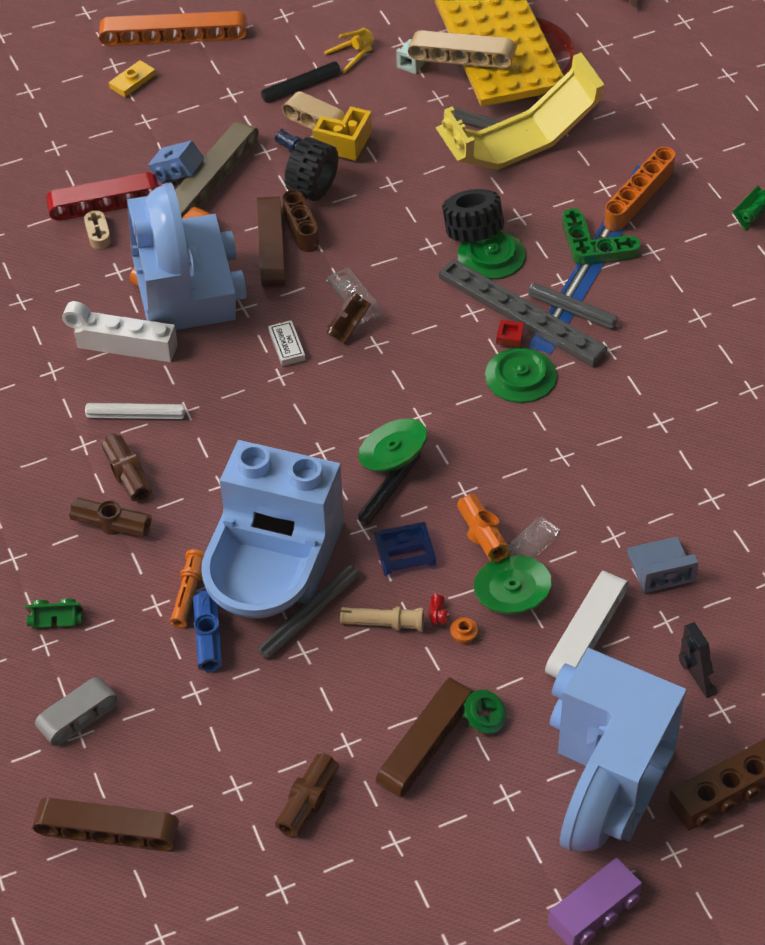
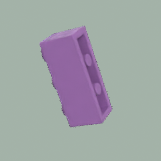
(595, 904)

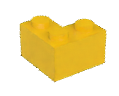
(346, 135)

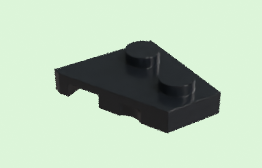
(696, 658)

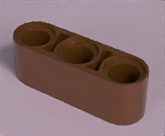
(300, 220)

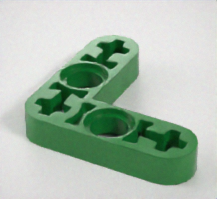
(591, 248)

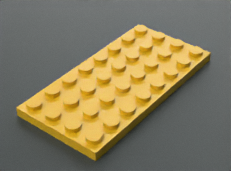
(533, 65)

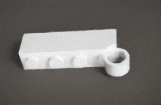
(120, 334)

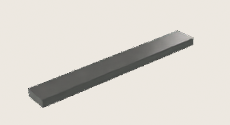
(520, 310)

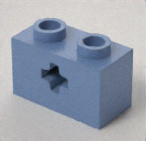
(176, 161)

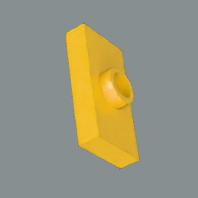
(132, 78)

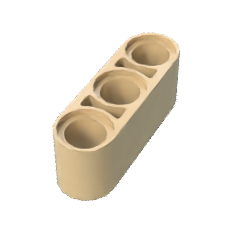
(307, 110)

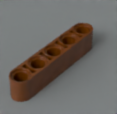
(270, 241)
(424, 738)
(106, 824)

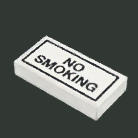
(286, 343)

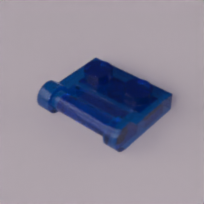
(403, 541)

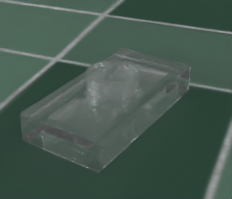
(534, 538)

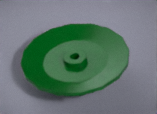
(494, 256)
(520, 375)
(393, 445)
(512, 584)

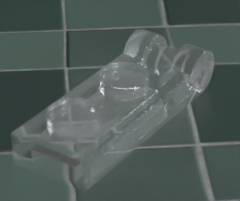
(346, 282)

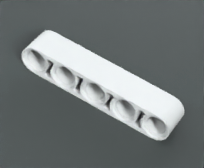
(588, 622)

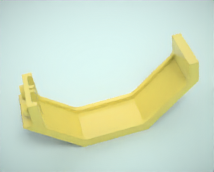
(531, 130)

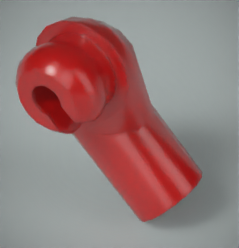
(436, 612)

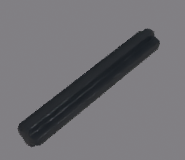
(300, 81)
(384, 492)

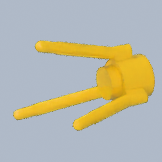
(361, 40)

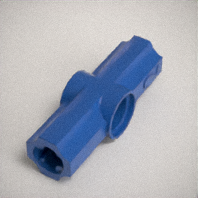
(207, 643)

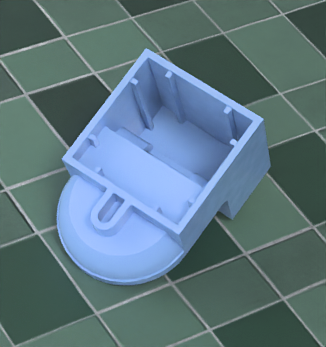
(182, 263)
(262, 570)
(624, 733)

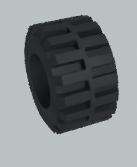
(311, 168)
(473, 215)

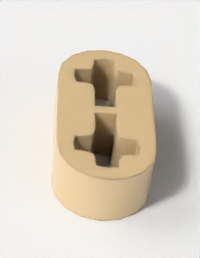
(94, 230)

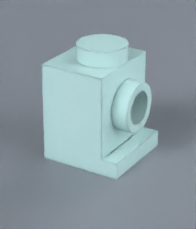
(403, 57)

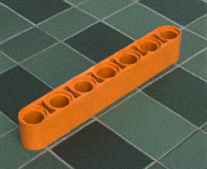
(172, 28)

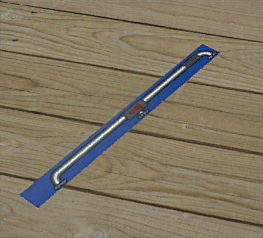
(577, 286)

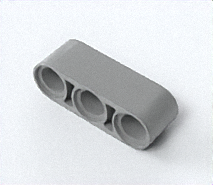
(76, 711)

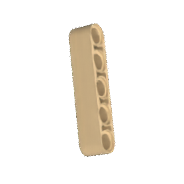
(462, 49)

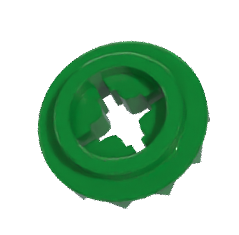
(487, 701)

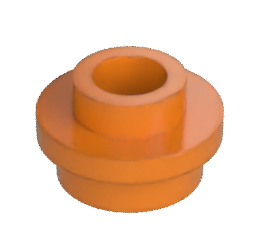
(464, 636)

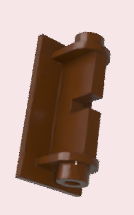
(349, 318)

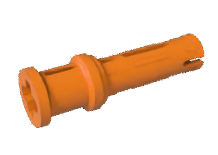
(191, 577)

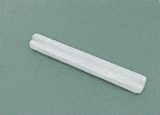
(134, 411)

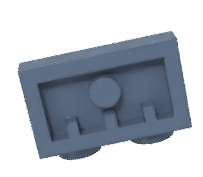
(662, 564)

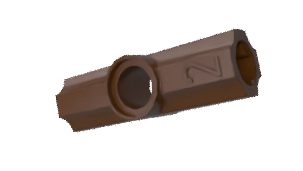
(126, 468)
(110, 517)
(307, 795)

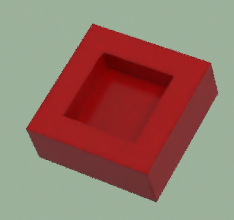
(510, 333)

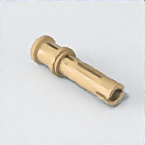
(395, 618)

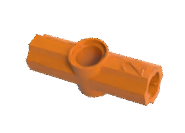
(483, 528)

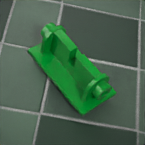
(750, 207)
(43, 612)

